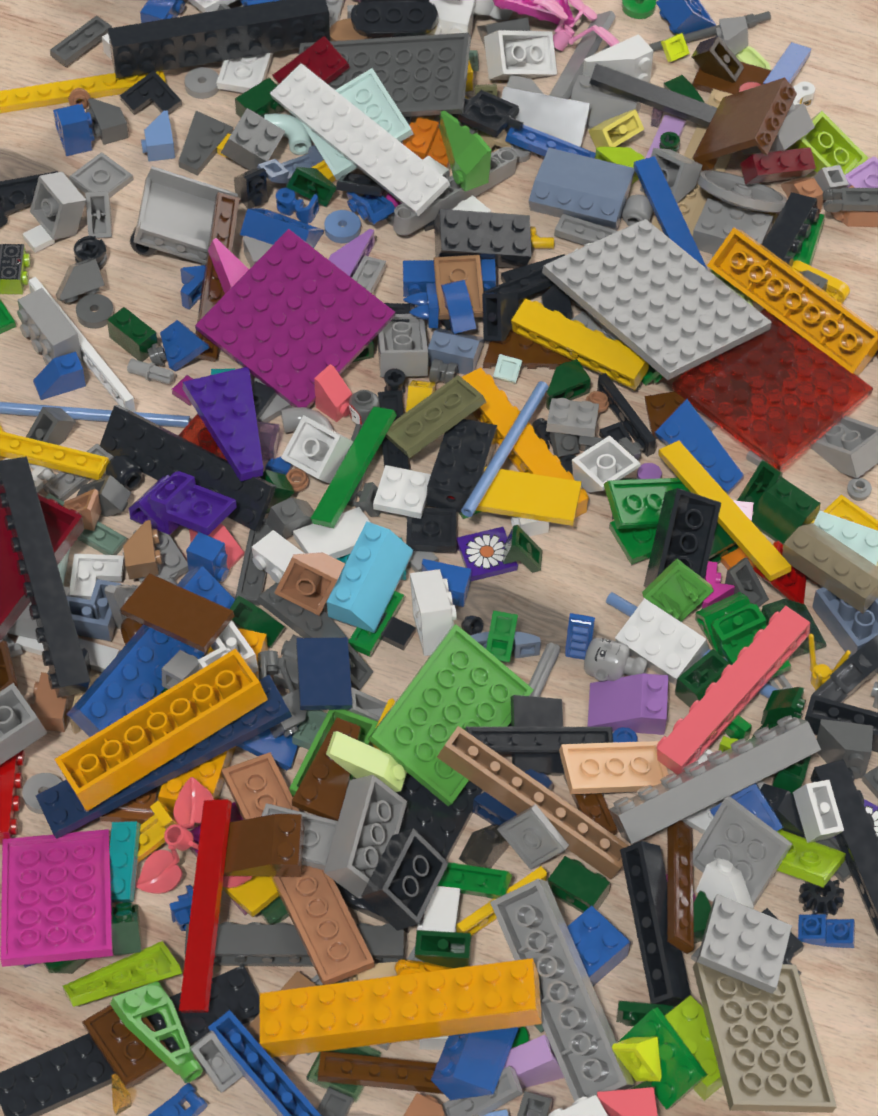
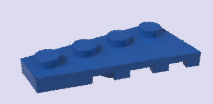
(691, 430)

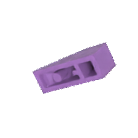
(351, 255)

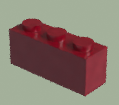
(778, 165)

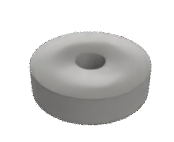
(201, 83)
(36, 785)

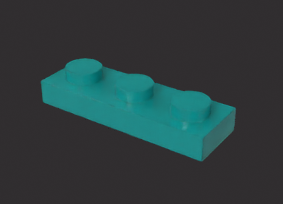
(123, 860)

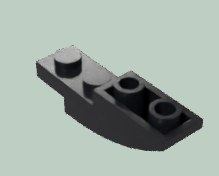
(851, 673)

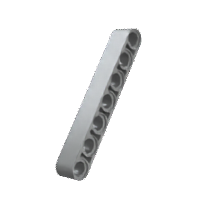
(501, 167)

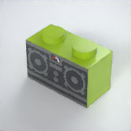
(13, 268)

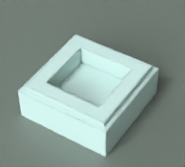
(507, 369)

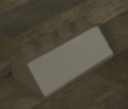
(833, 566)

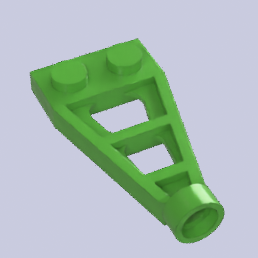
(147, 1001)

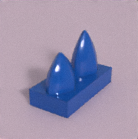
(426, 304)

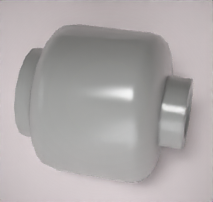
(637, 209)

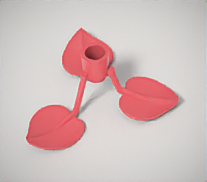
(160, 869)

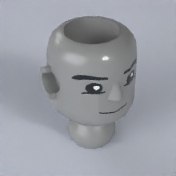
(611, 660)

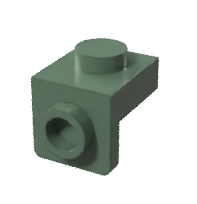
(309, 728)

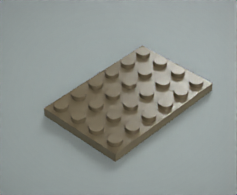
(765, 1043)

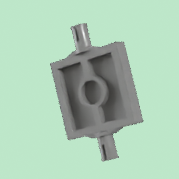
(173, 561)

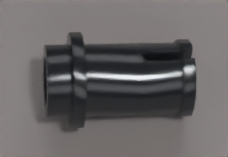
(540, 429)

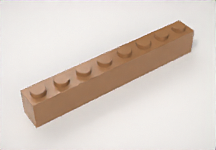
(521, 791)

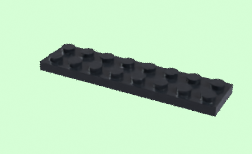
(164, 452)

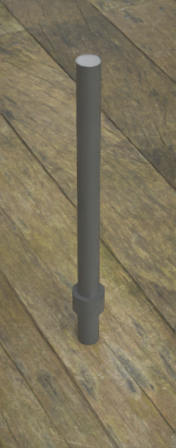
(751, 20)

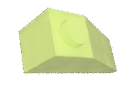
(365, 760)

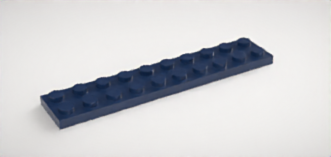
(67, 813)

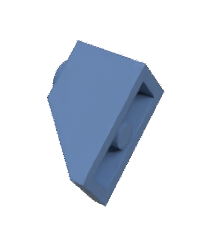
(159, 139)

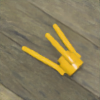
(821, 672)

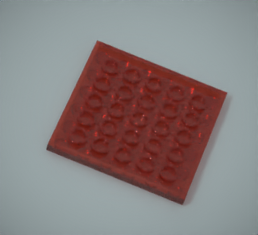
(773, 392)

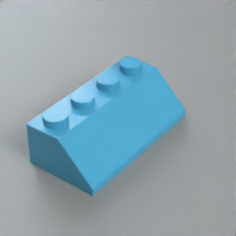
(369, 578)

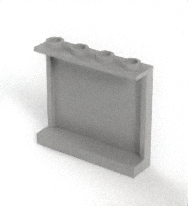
(176, 214)

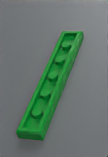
(353, 467)

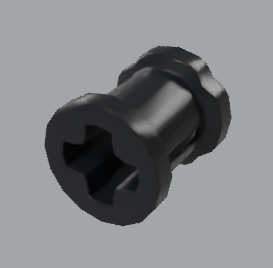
(394, 380)

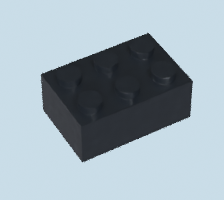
(404, 879)

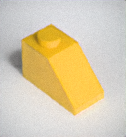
(418, 392)

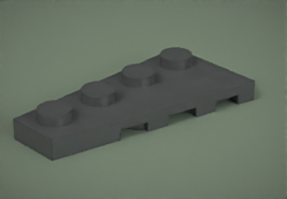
(299, 619)

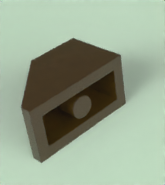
(717, 59)

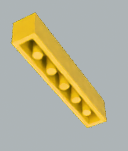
(580, 343)

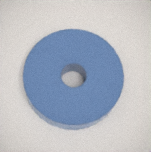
(344, 234)

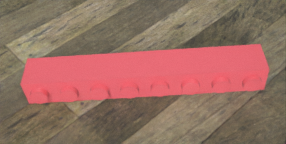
(733, 690)

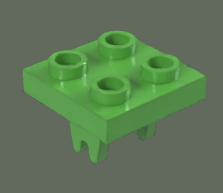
(678, 590)

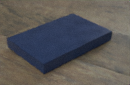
(324, 673)

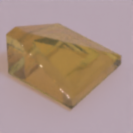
(120, 1095)

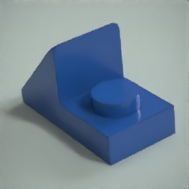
(192, 279)

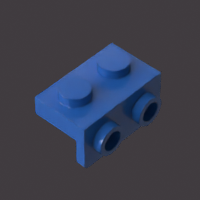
(370, 206)

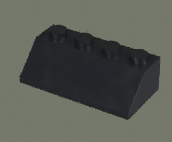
(683, 533)

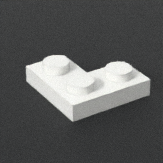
(89, 568)

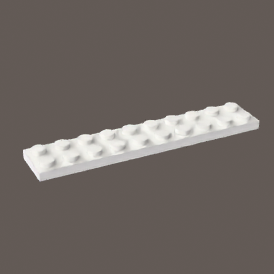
(360, 139)

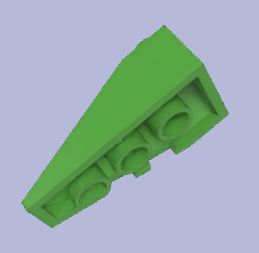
(466, 153)

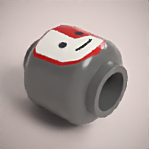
(361, 405)

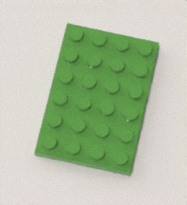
(452, 689)

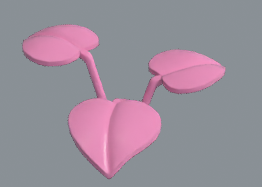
(565, 34)

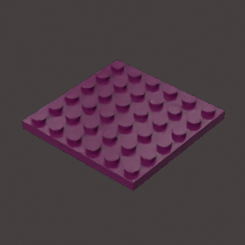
(294, 319)

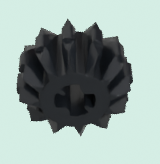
(828, 903)

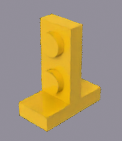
(153, 830)

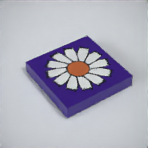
(484, 553)

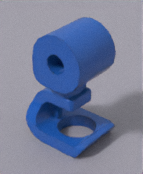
(288, 204)

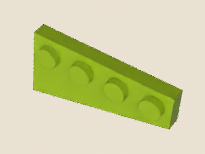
(128, 973)

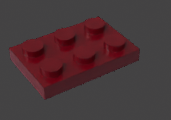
(320, 59)

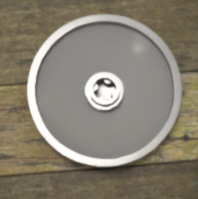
(734, 191)

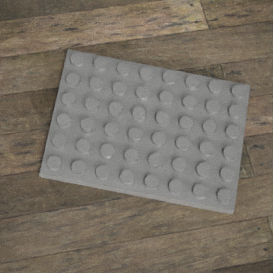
(656, 298)

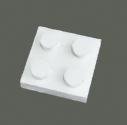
(402, 492)

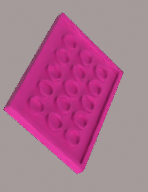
(56, 898)

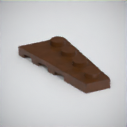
(524, 349)
(326, 781)

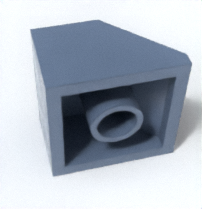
(455, 348)

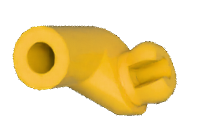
(540, 242)

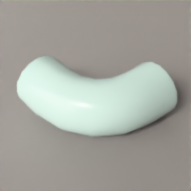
(294, 130)

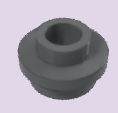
(157, 354)

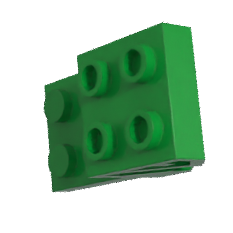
(732, 626)

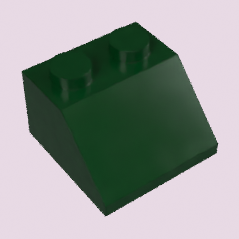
(784, 510)

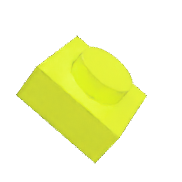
(675, 47)

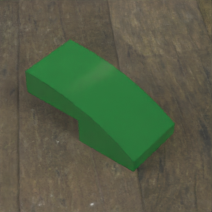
(502, 635)

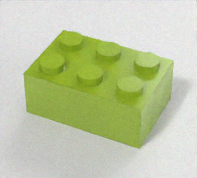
(691, 1025)

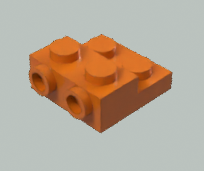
(427, 141)

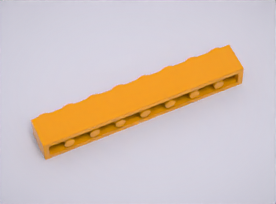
(529, 451)

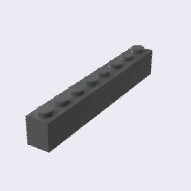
(282, 946)

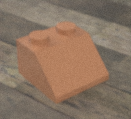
(309, 580)

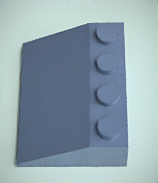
(581, 188)

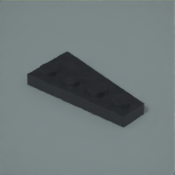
(18, 192)

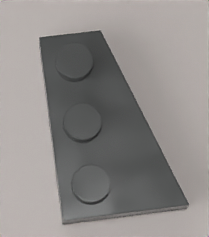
(202, 142)

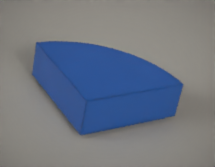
(278, 465)

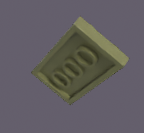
(434, 416)

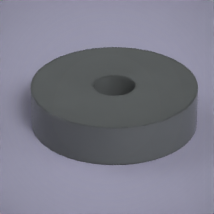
(94, 302)

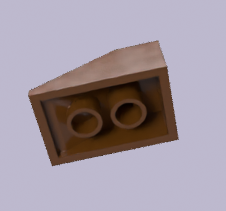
(265, 846)

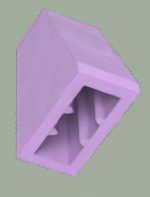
(534, 1062)

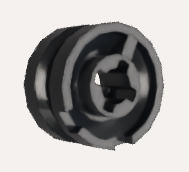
(90, 247)

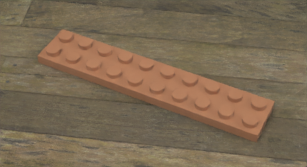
(314, 897)

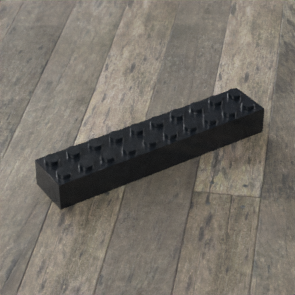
(217, 36)

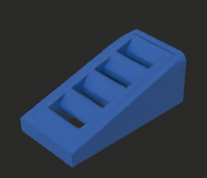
(579, 637)

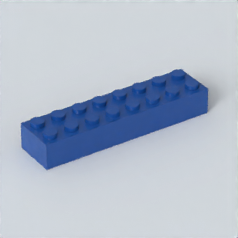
(137, 670)

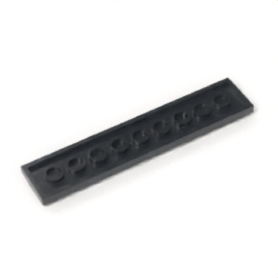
(81, 1068)

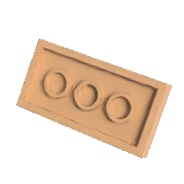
(611, 766)

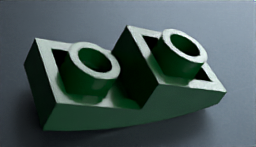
(684, 87)

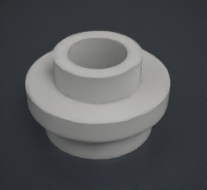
(856, 493)

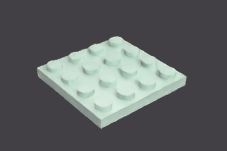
(372, 99)

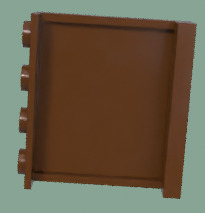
(746, 121)

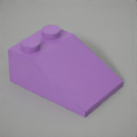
(630, 703)

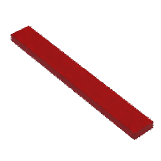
(205, 906)

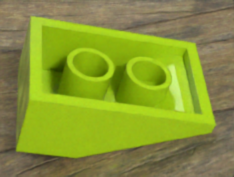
(830, 145)

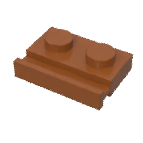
(134, 810)

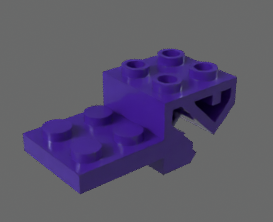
(178, 502)

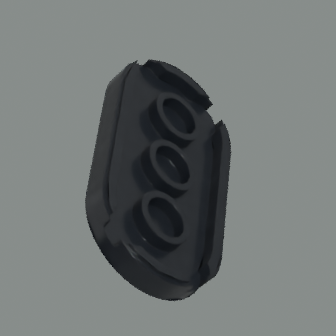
(394, 18)

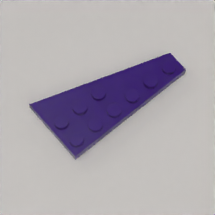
(229, 414)

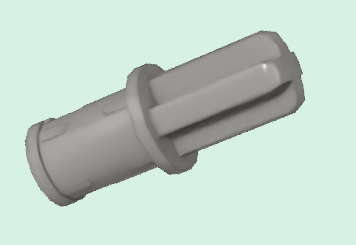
(150, 371)

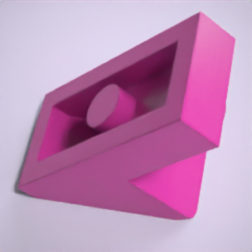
(720, 591)

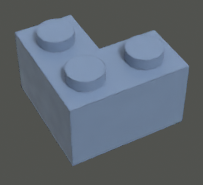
(93, 616)

